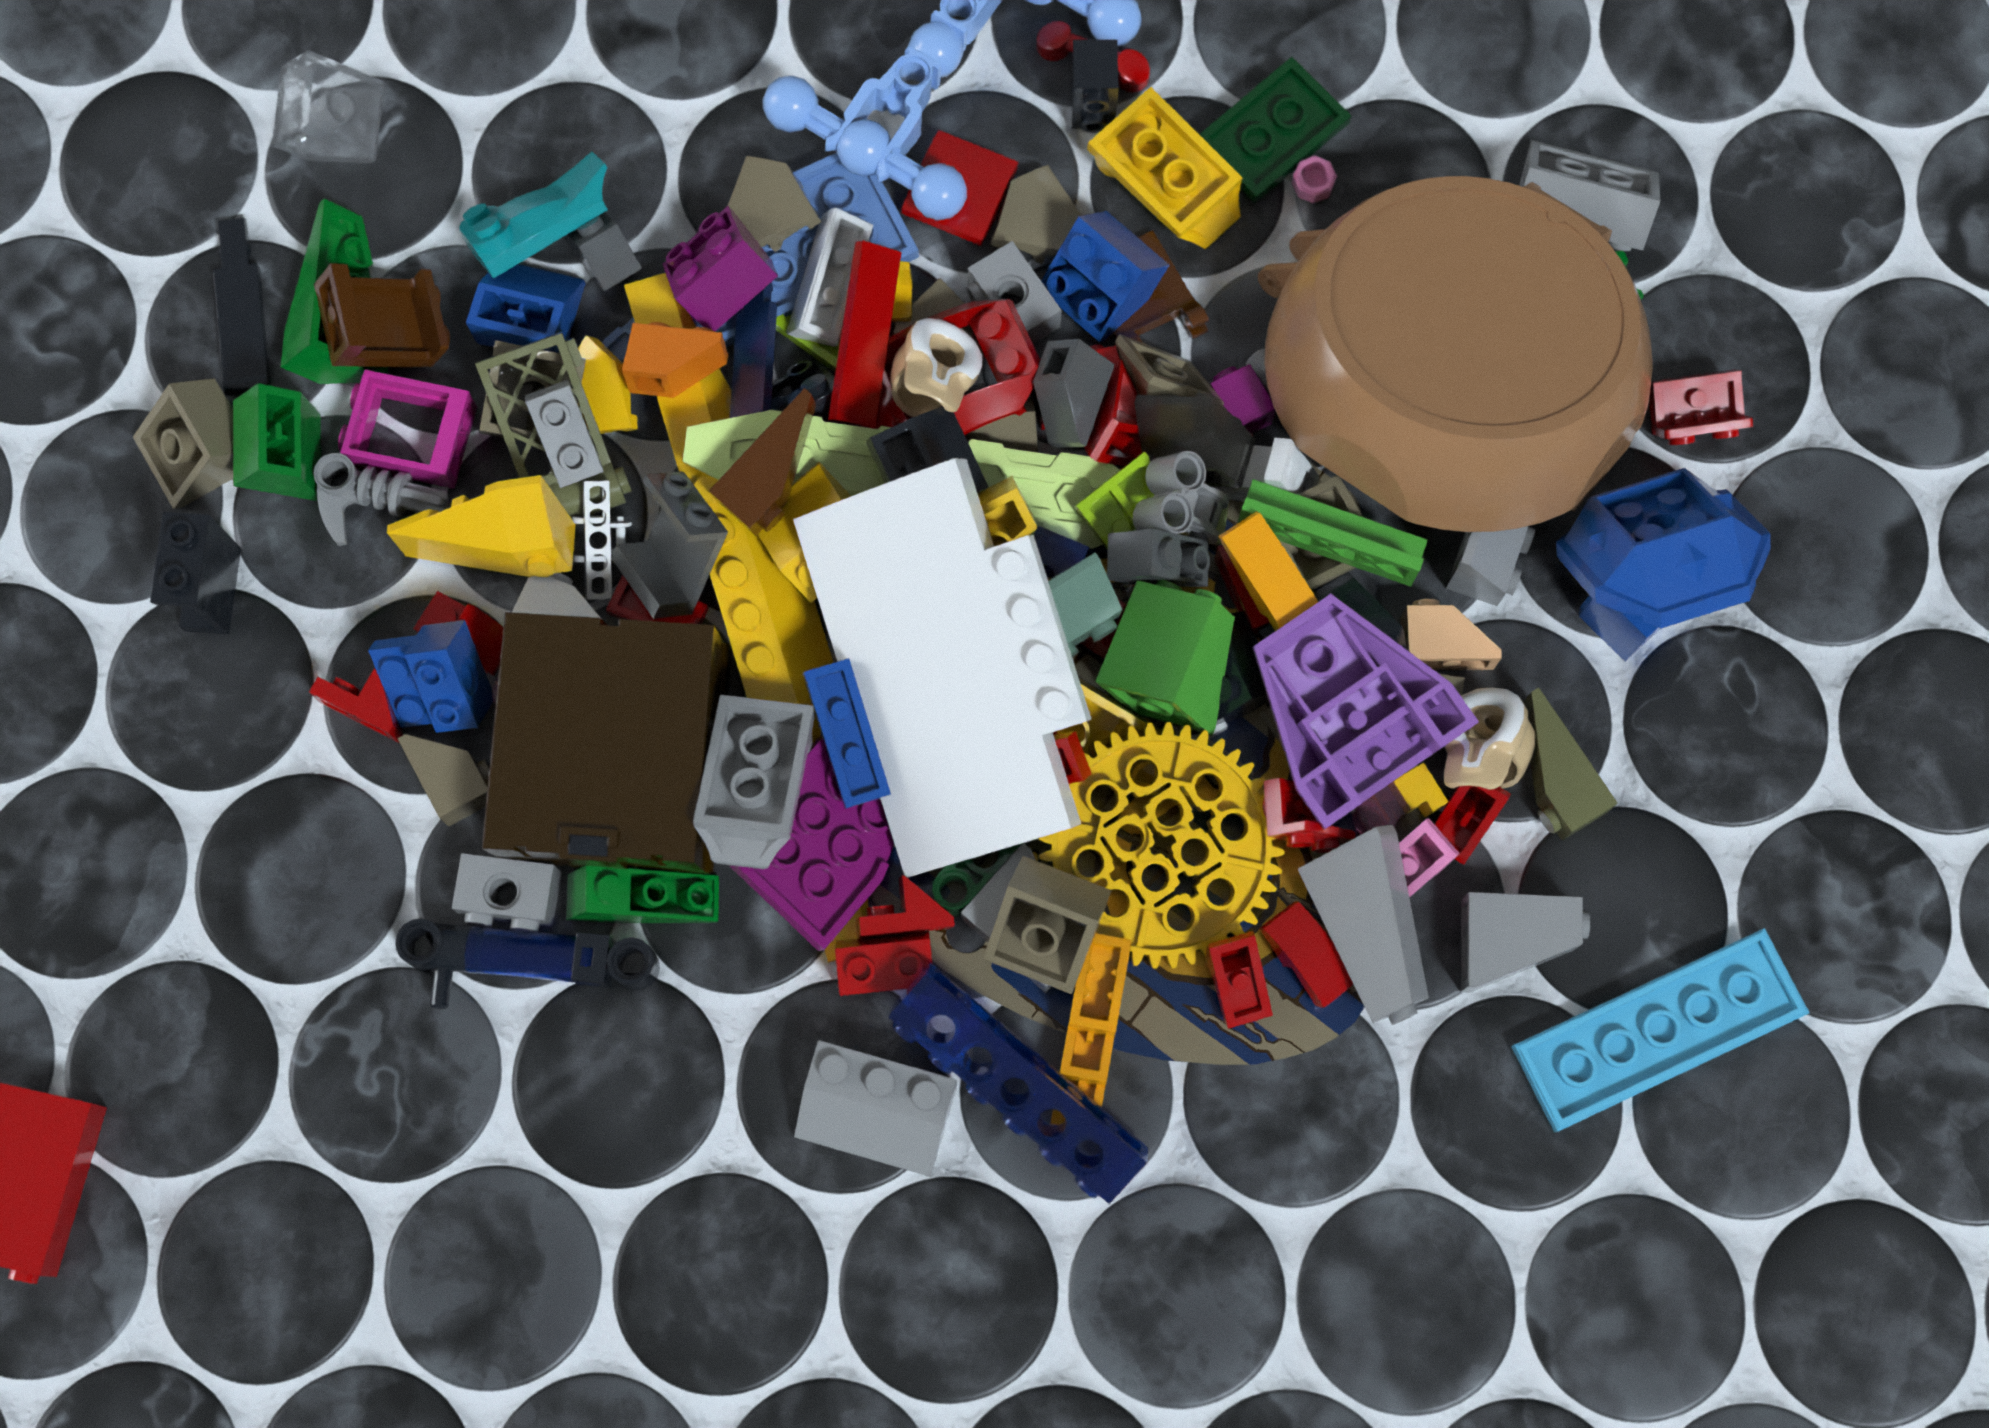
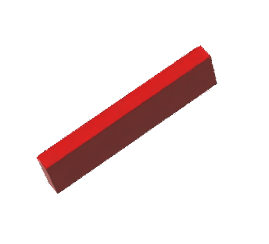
(864, 335)

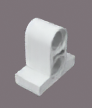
(1278, 466)

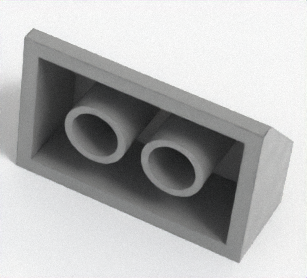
(1599, 189)
(1488, 562)
(875, 1108)

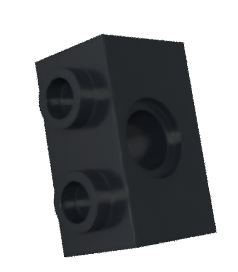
(1094, 84)

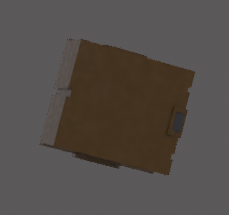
(603, 742)

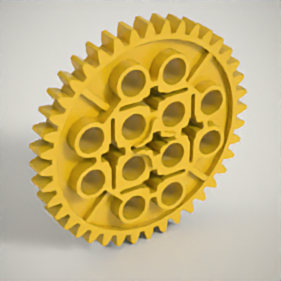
(1241, 862)

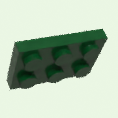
(1276, 128)

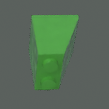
(1170, 655)

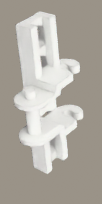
(602, 554)

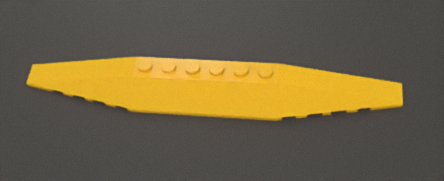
(766, 617)

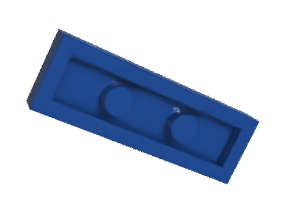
(846, 733)

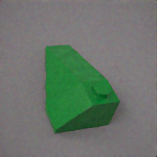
(337, 239)

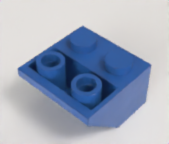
(1102, 274)
(524, 306)

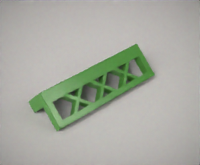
(1336, 533)

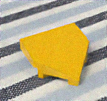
(606, 388)

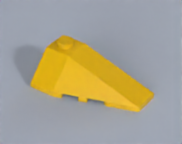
(508, 530)

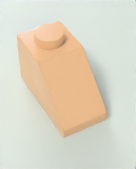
(1446, 638)

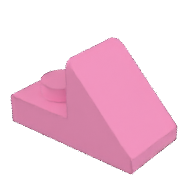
(1425, 855)

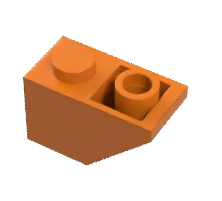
(670, 359)

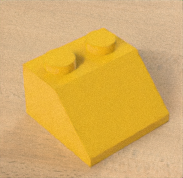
(809, 493)

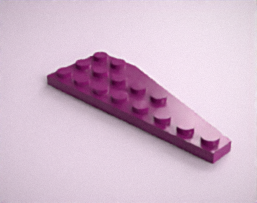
(828, 861)

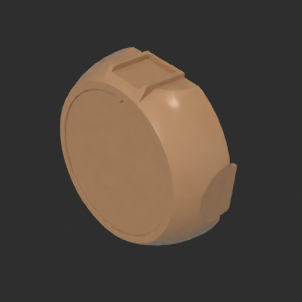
(1460, 352)

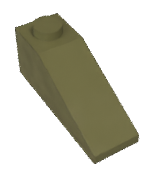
(1563, 777)

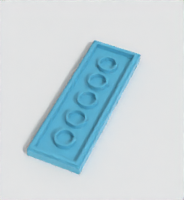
(1659, 1030)

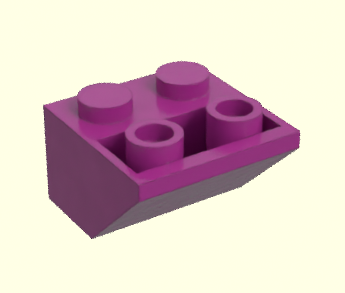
(718, 269)

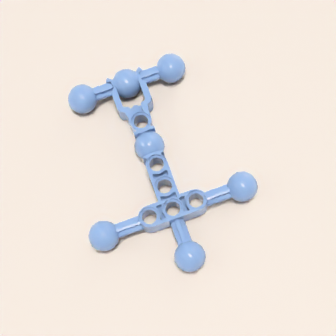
(931, 54)

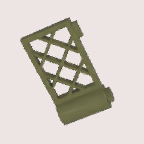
(572, 495)

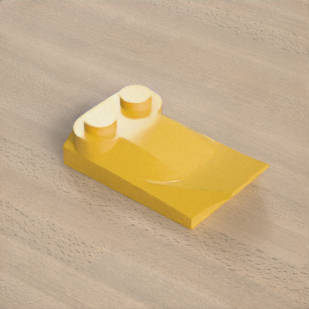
(1169, 169)

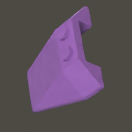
(1352, 707)

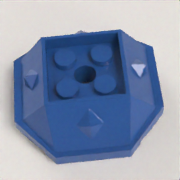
(1666, 549)

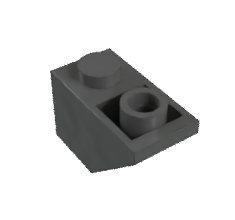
(603, 251)
(1070, 390)
(1156, 556)

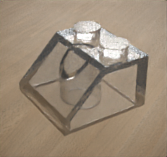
(327, 111)

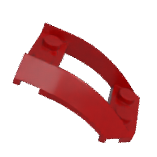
(1006, 351)

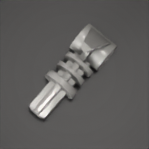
(368, 487)

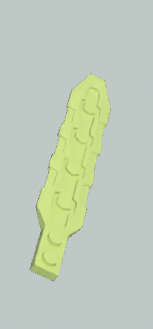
(1046, 481)

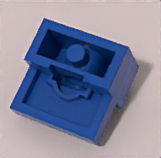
(434, 677)

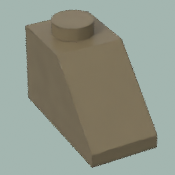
(449, 777)

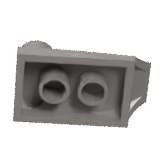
(752, 779)

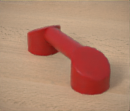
(1056, 41)

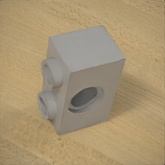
(1010, 274)
(563, 433)
(483, 876)

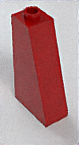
(42, 1174)

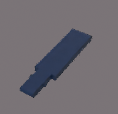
(754, 355)

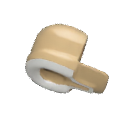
(934, 367)
(1496, 747)

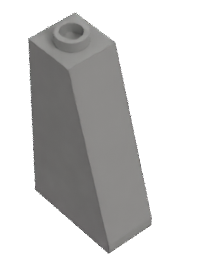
(1371, 921)

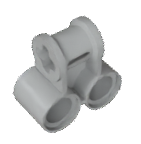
(1180, 498)

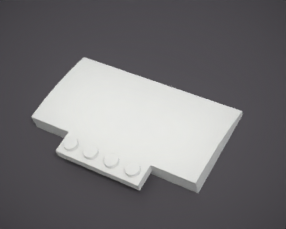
(951, 663)

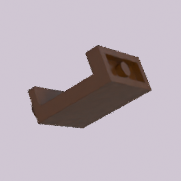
(381, 319)

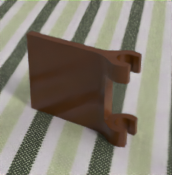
(1166, 303)

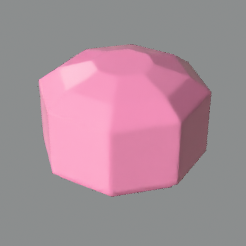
(1314, 179)

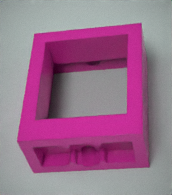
(451, 439)

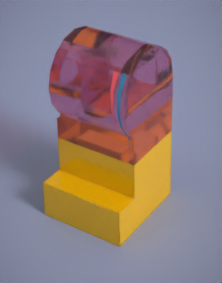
(1403, 795)

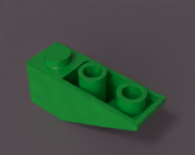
(641, 896)

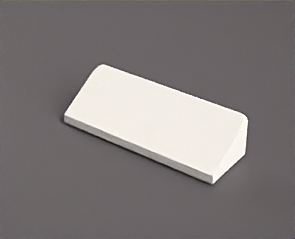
(825, 282)

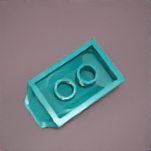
(533, 221)

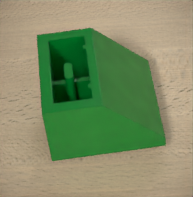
(276, 442)

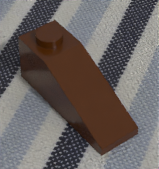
(763, 476)

